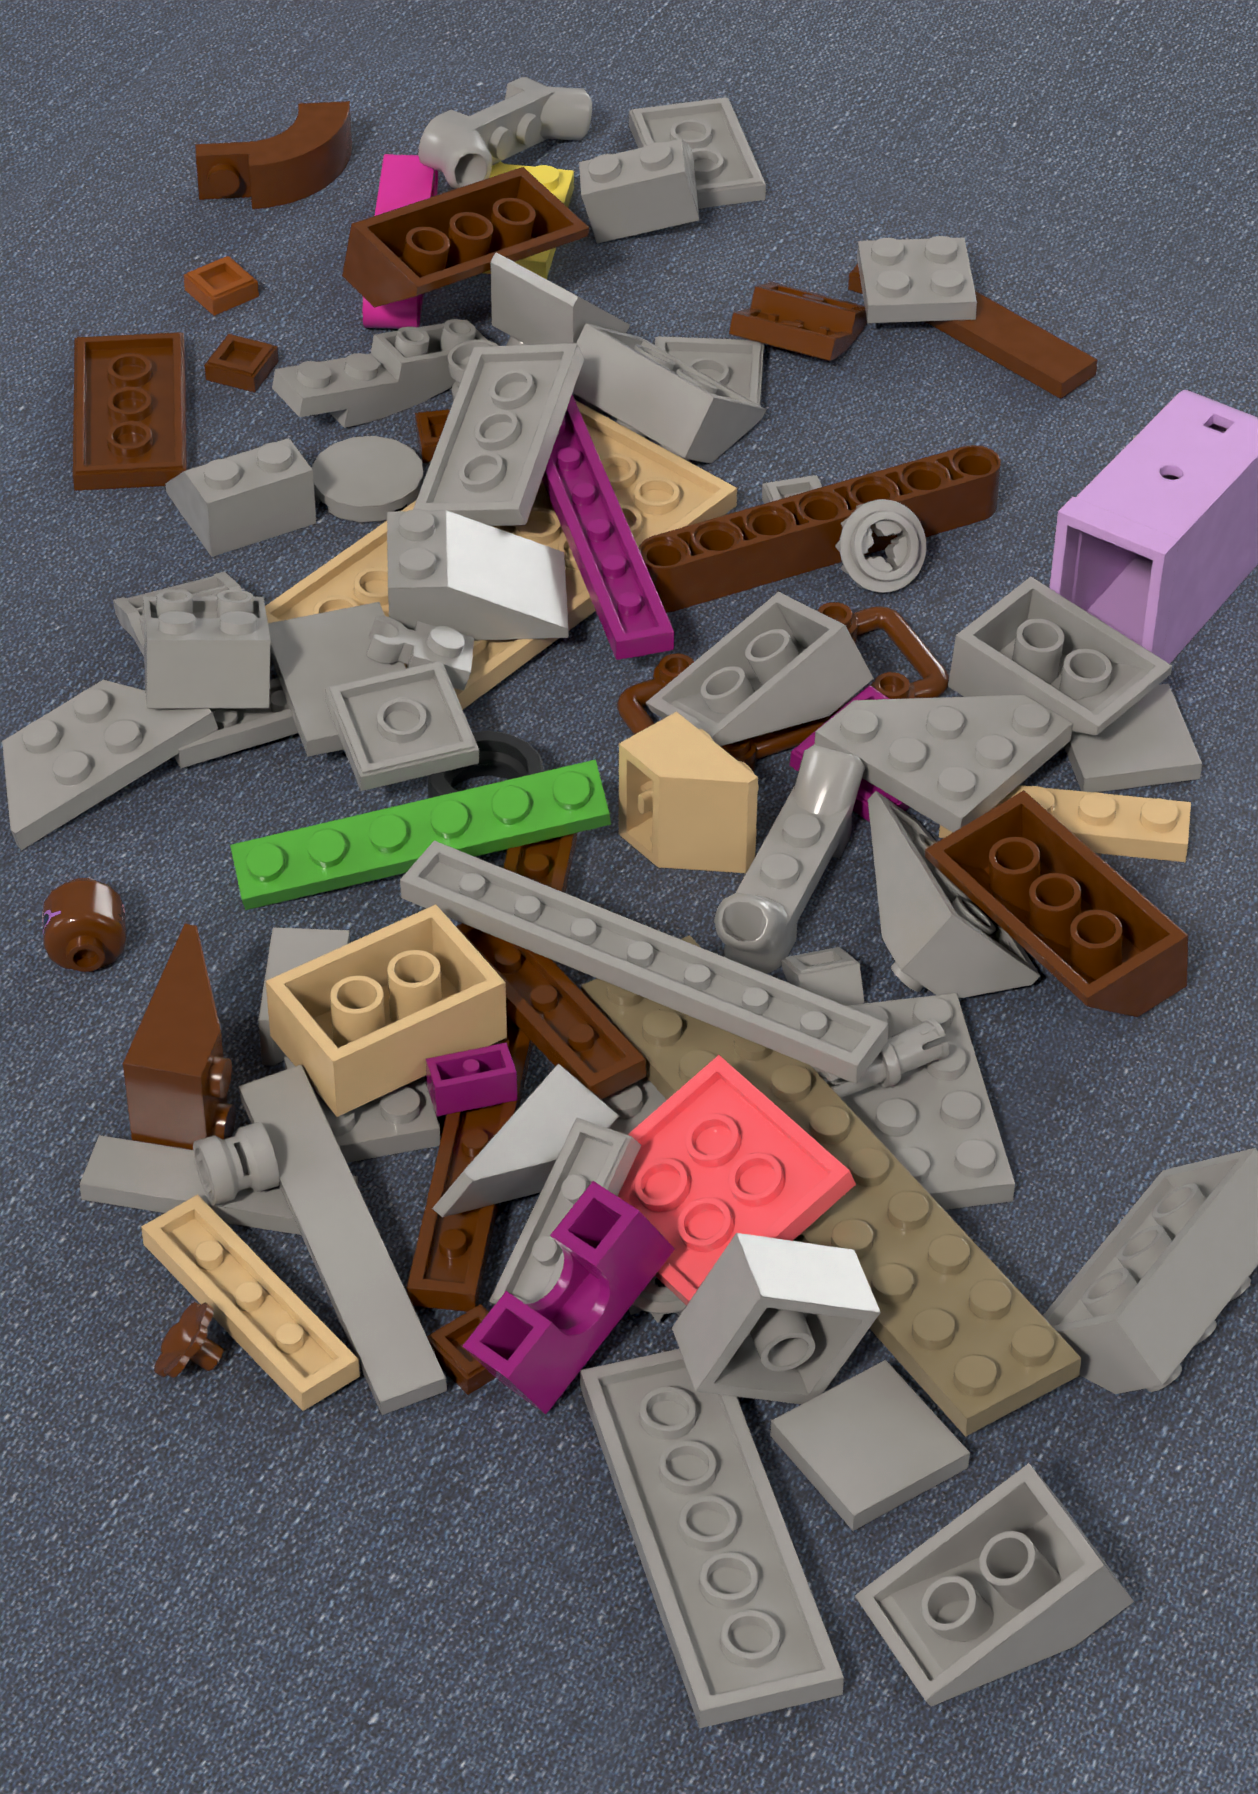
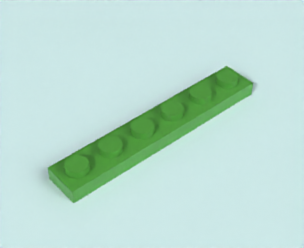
(395, 837)

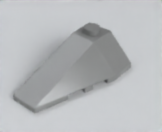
(929, 923)

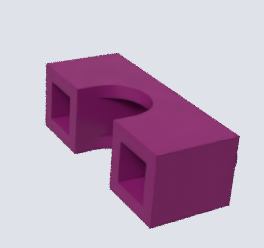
(607, 1264)

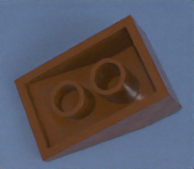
(176, 1059)

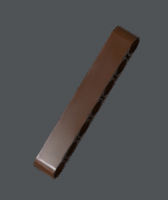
(802, 529)

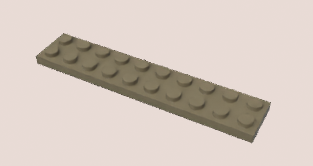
(938, 1294)

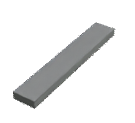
(344, 1242)

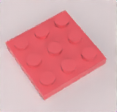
(725, 1165)

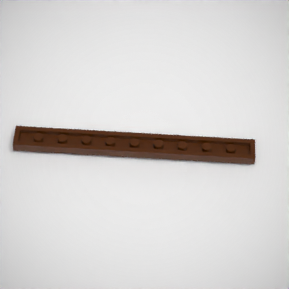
(455, 1248)

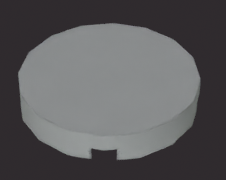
(367, 478)

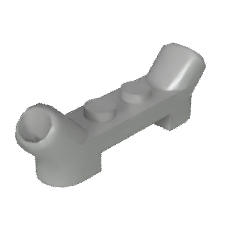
(531, 113)
(811, 828)

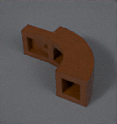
(282, 166)

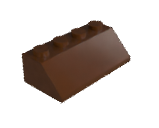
(455, 236)
(1066, 907)

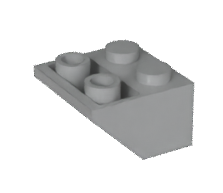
(206, 650)

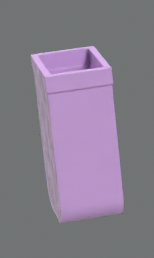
(1165, 526)

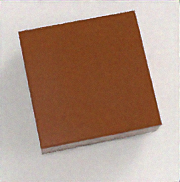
(221, 285)

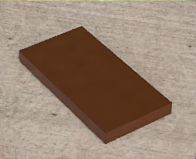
(129, 411)

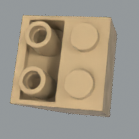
(686, 799)

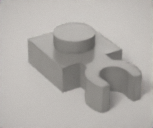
(421, 646)

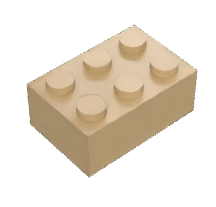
(383, 1006)

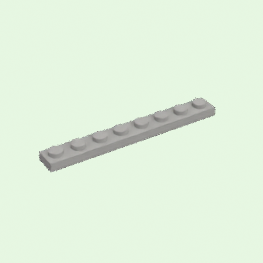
(646, 962)

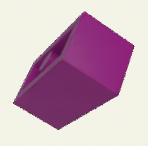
(471, 1079)

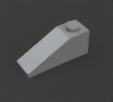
(526, 1146)

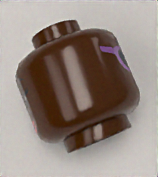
(84, 921)

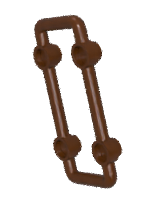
(890, 684)

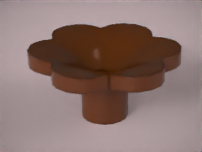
(187, 1342)

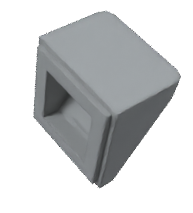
(828, 974)

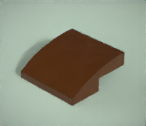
(800, 321)

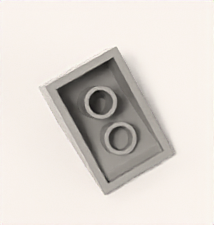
(473, 578)
(1056, 656)
(768, 674)
(993, 1591)

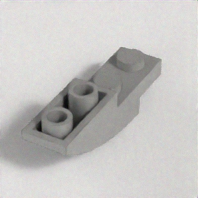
(396, 375)

